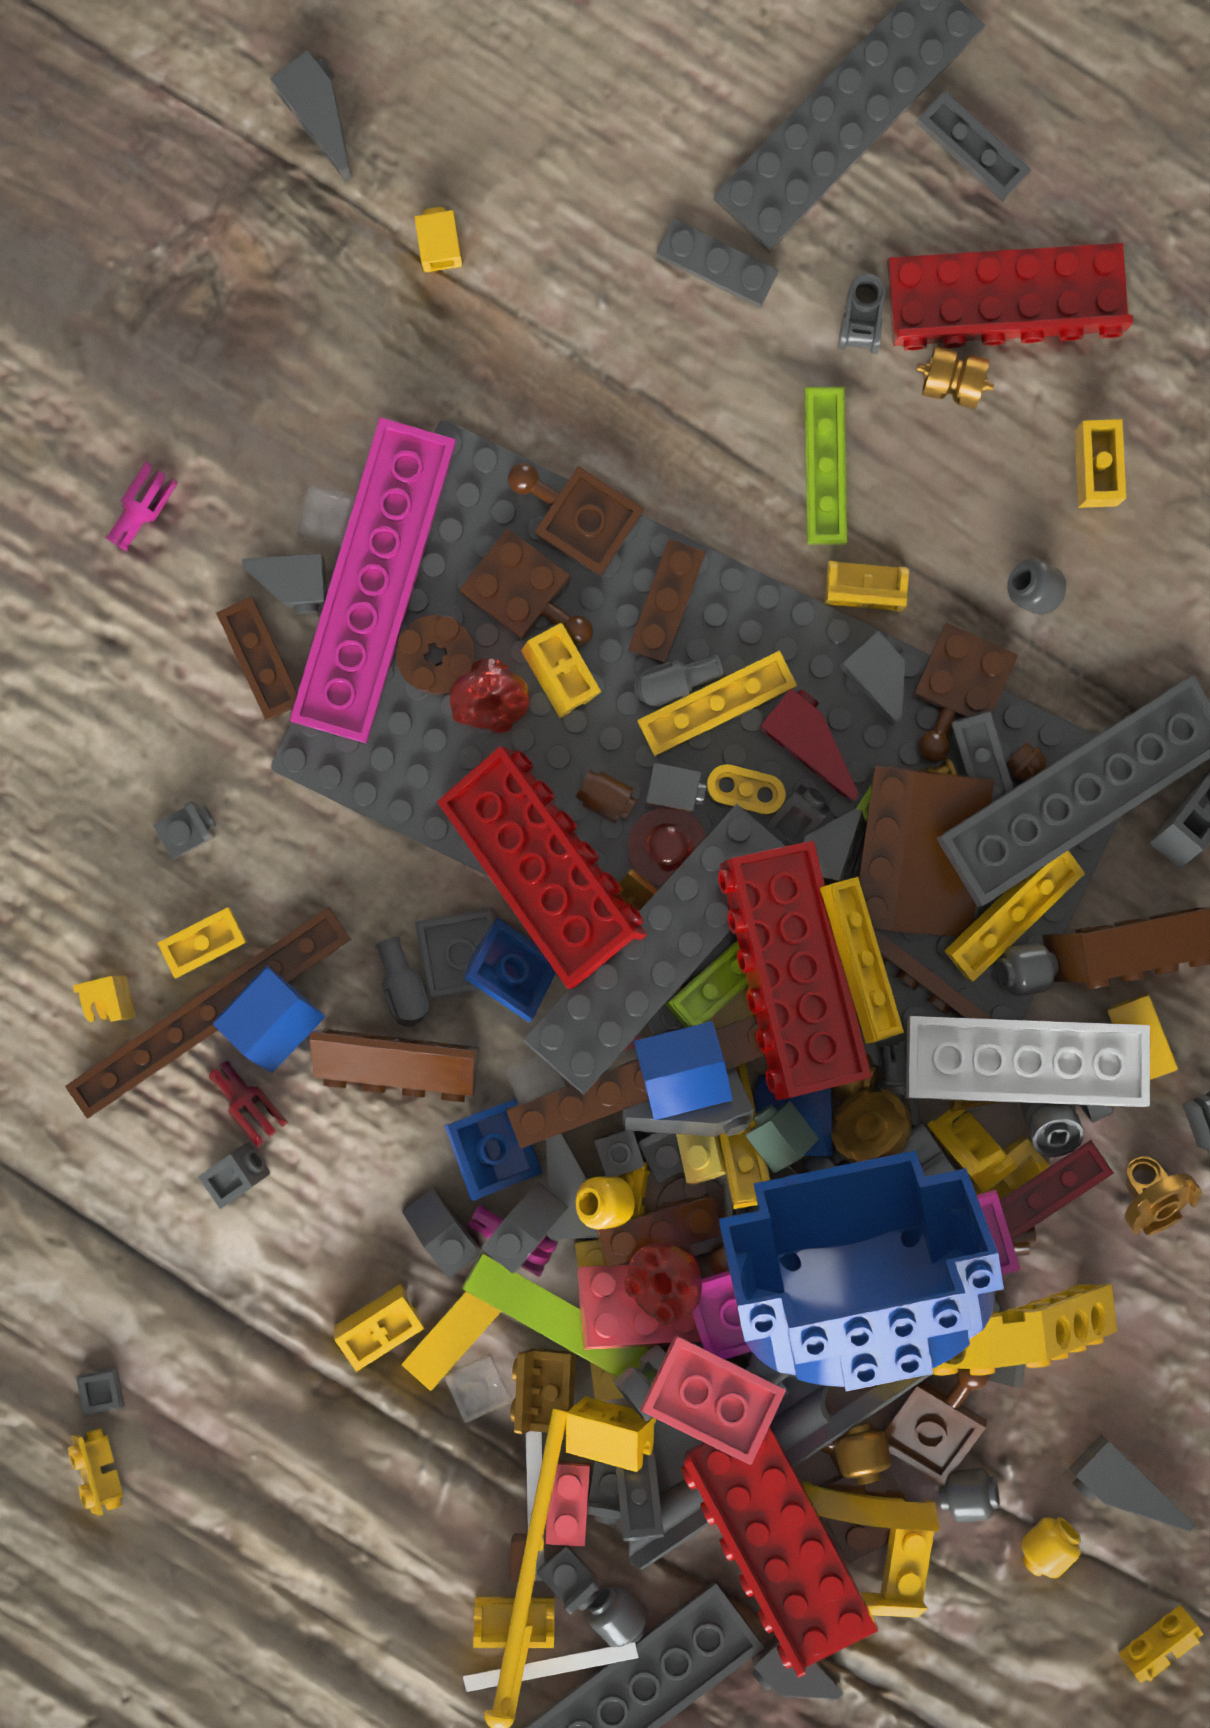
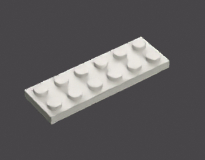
(1028, 1061)

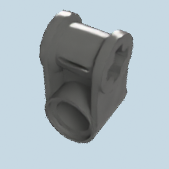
(863, 322)

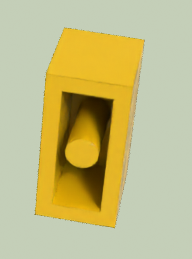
(1100, 463)

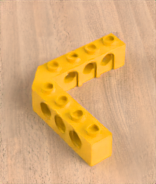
(1039, 1331)

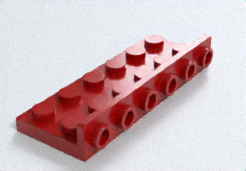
(1008, 296)
(541, 865)
(793, 971)
(780, 1551)

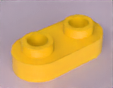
(745, 789)

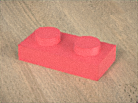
(568, 1505)

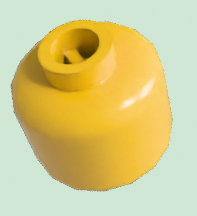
(605, 1202)
(1051, 1547)

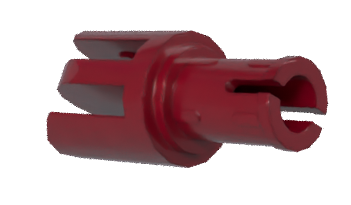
(243, 1099)

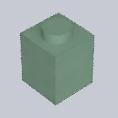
(781, 1135)

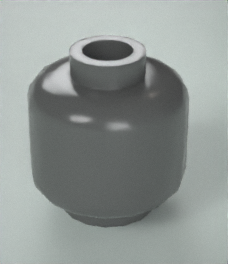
(1036, 586)
(1026, 969)
(970, 1495)
(617, 1616)

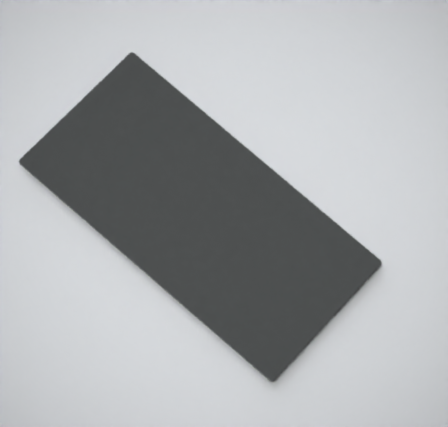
(732, 613)

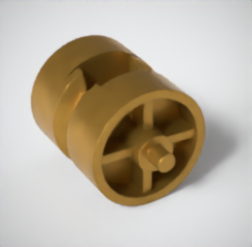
(955, 377)

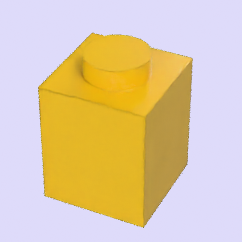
(438, 239)

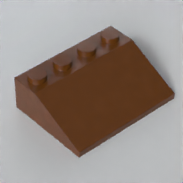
(902, 865)
(394, 1062)

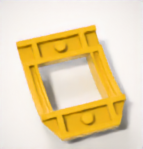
(908, 1545)

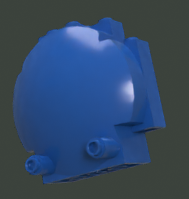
(862, 1271)

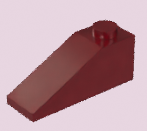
(806, 736)

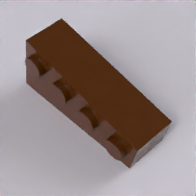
(1132, 947)

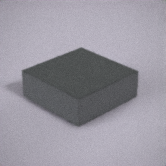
(100, 1391)

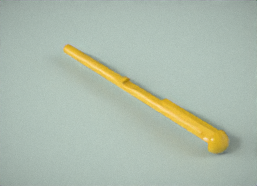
(519, 1632)

